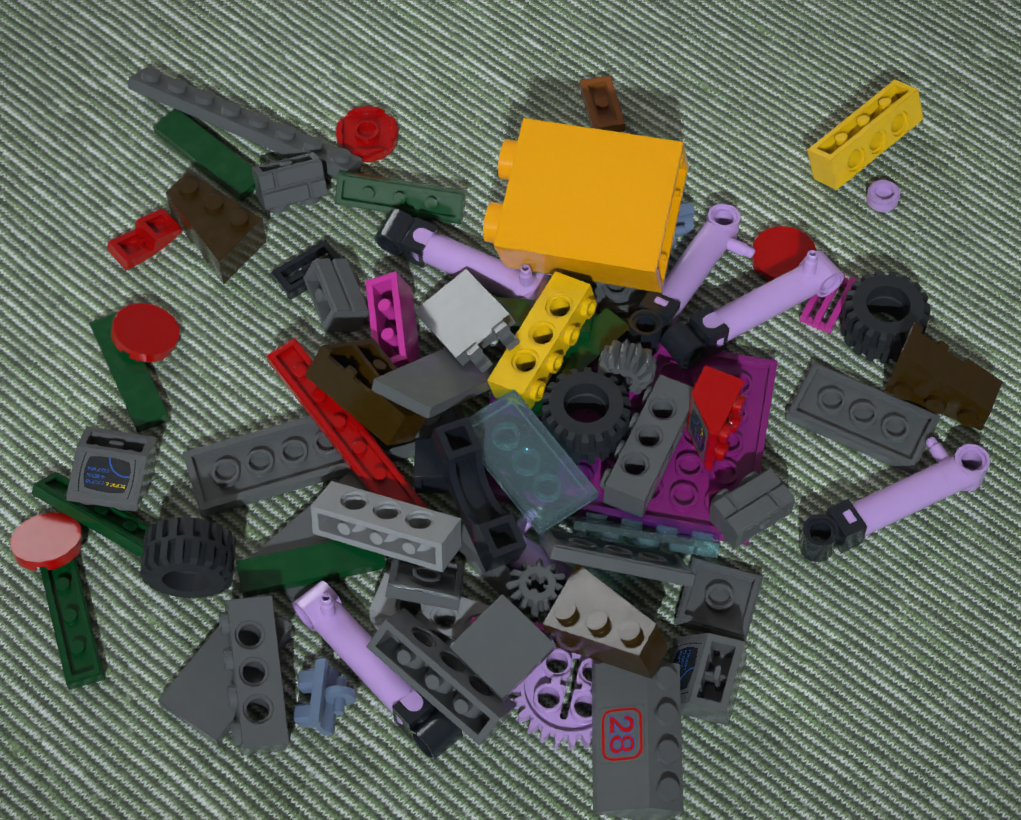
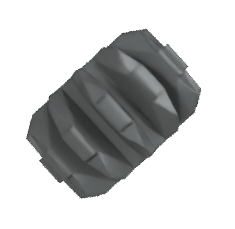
(629, 364)
(538, 577)

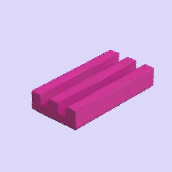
(817, 321)

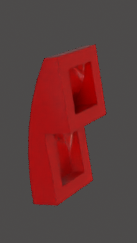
(147, 239)

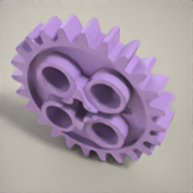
(546, 683)

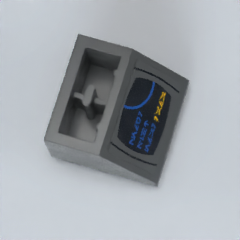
(112, 469)
(709, 675)

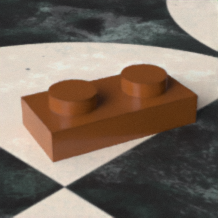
(602, 104)

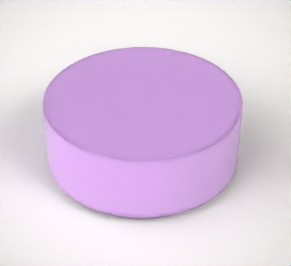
(883, 195)

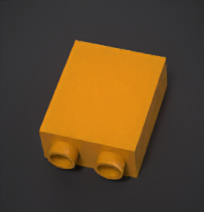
(588, 203)

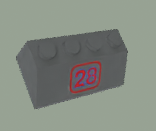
(637, 743)

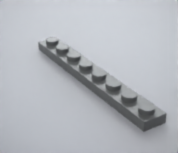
(240, 121)

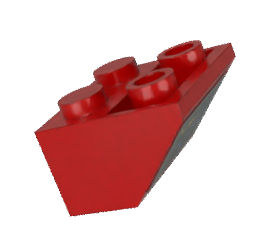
(714, 414)

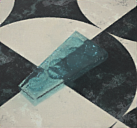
(699, 543)

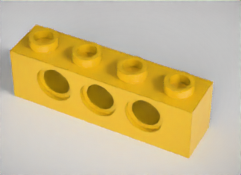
(865, 134)
(542, 324)

